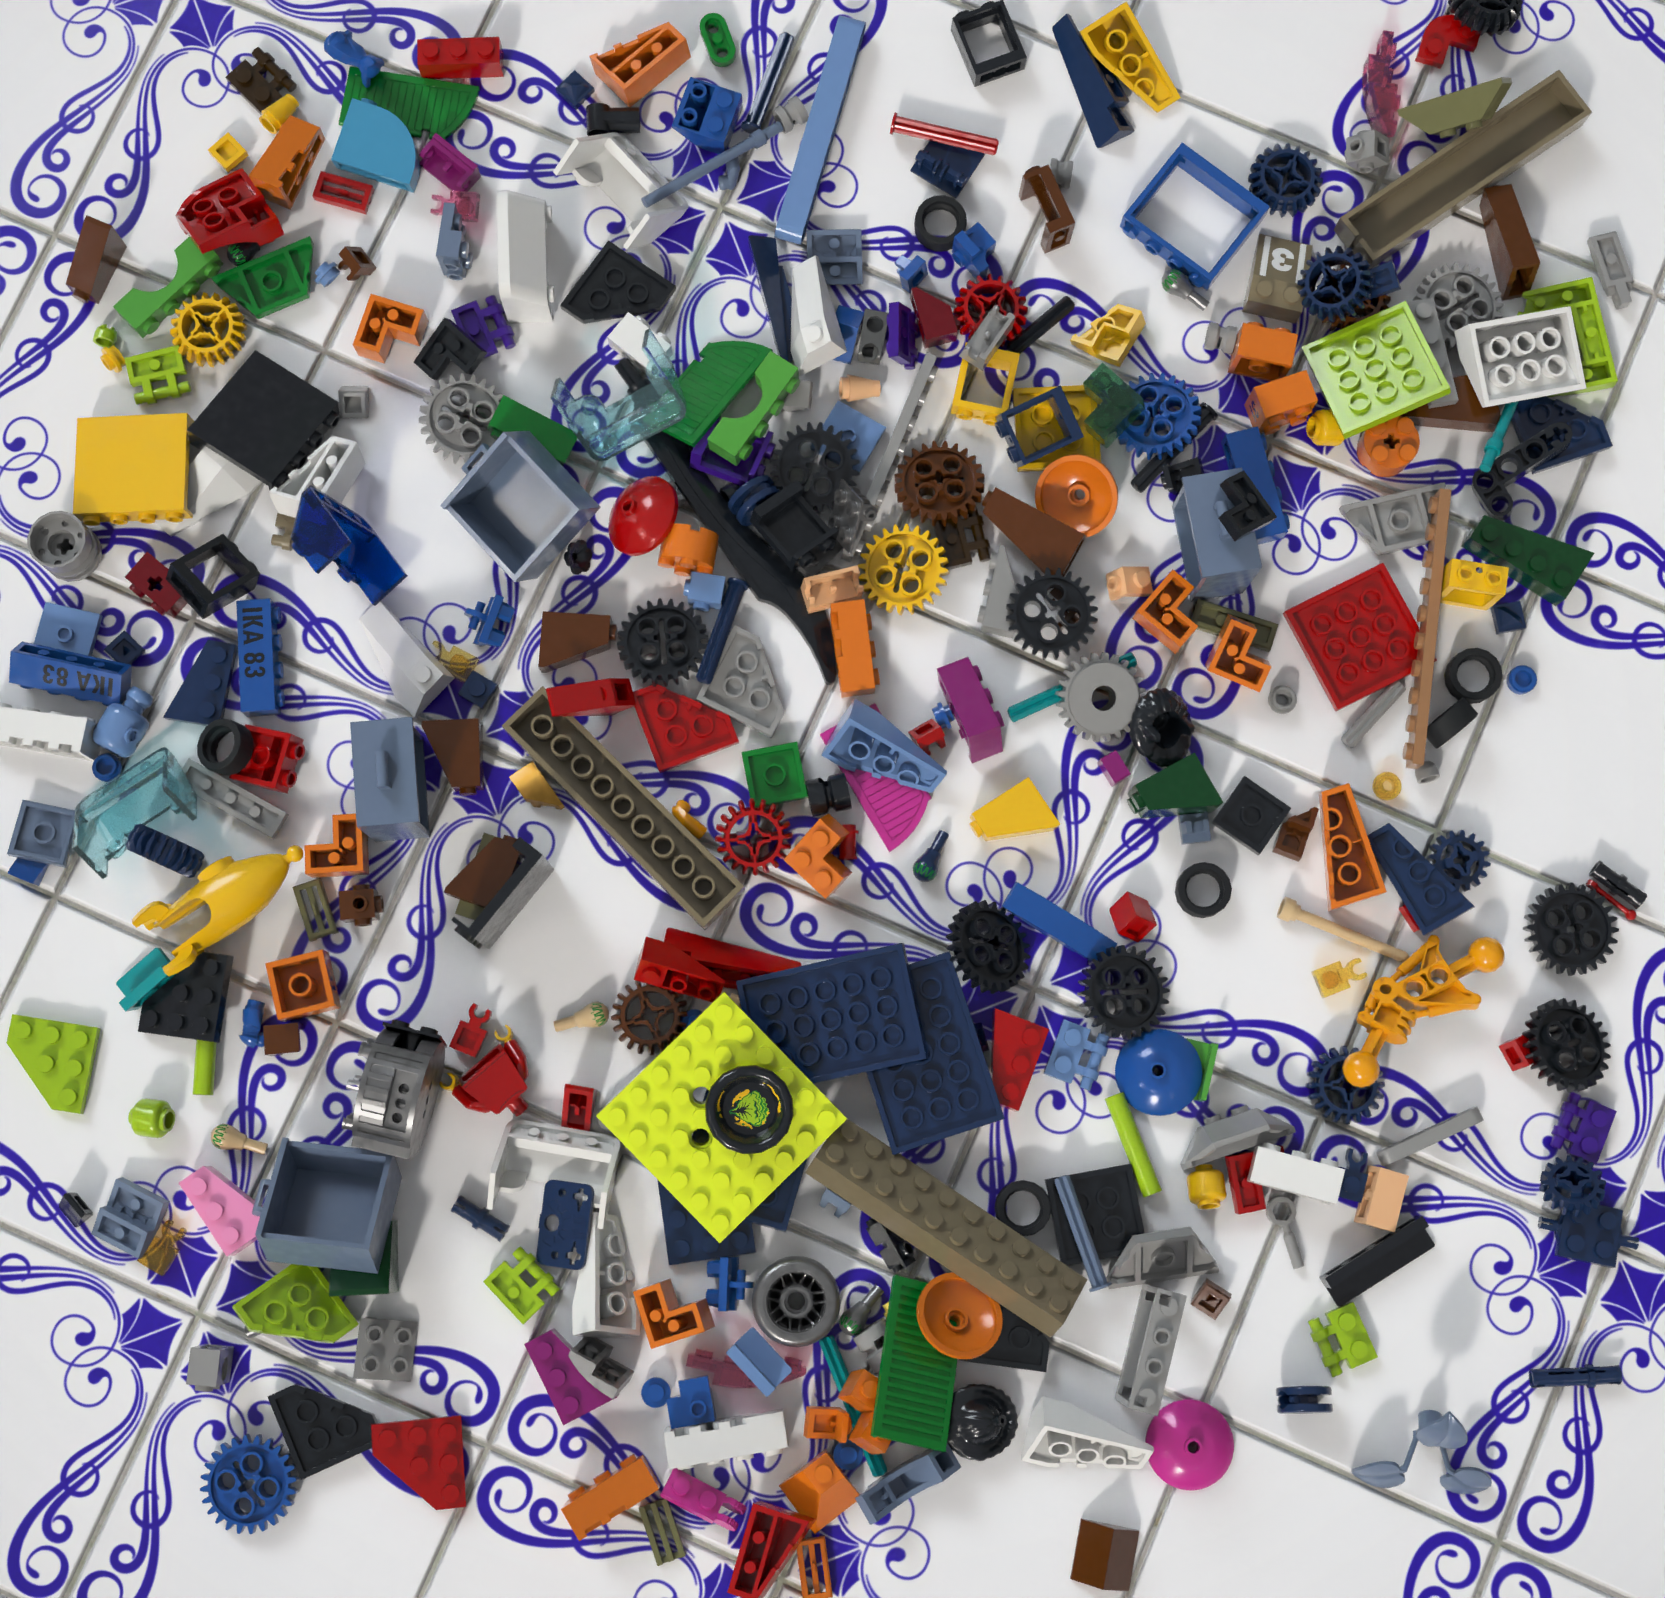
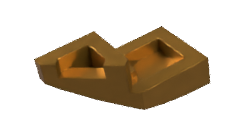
(535, 787)

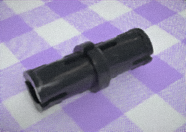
(1618, 884)

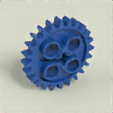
(1179, 423)
(226, 1500)

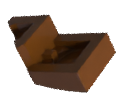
(1294, 835)

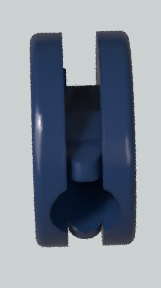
(750, 496)
(1302, 1399)

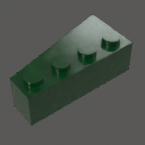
(1533, 560)

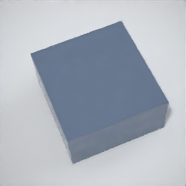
(519, 504)
(1209, 554)
(389, 779)
(327, 1206)

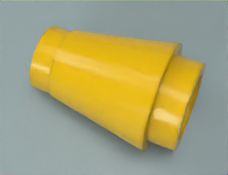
(278, 113)

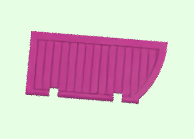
(889, 806)

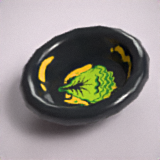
(749, 1109)

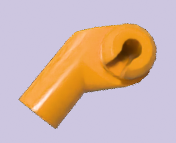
(681, 813)

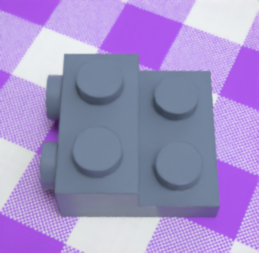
(452, 248)

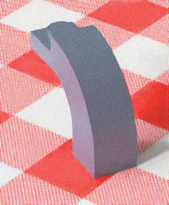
(906, 1481)

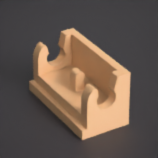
(830, 588)
(1382, 1198)

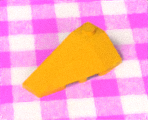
(1127, 53)

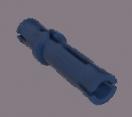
(1579, 1376)

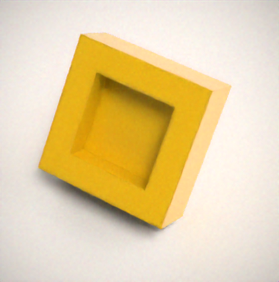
(228, 152)

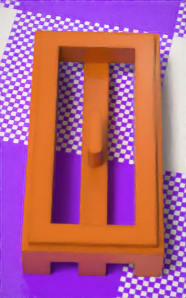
(810, 1541)

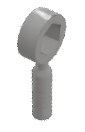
(1289, 1237)

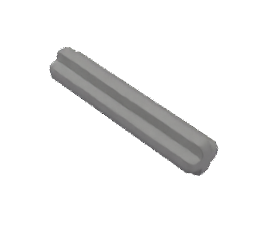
(1373, 714)

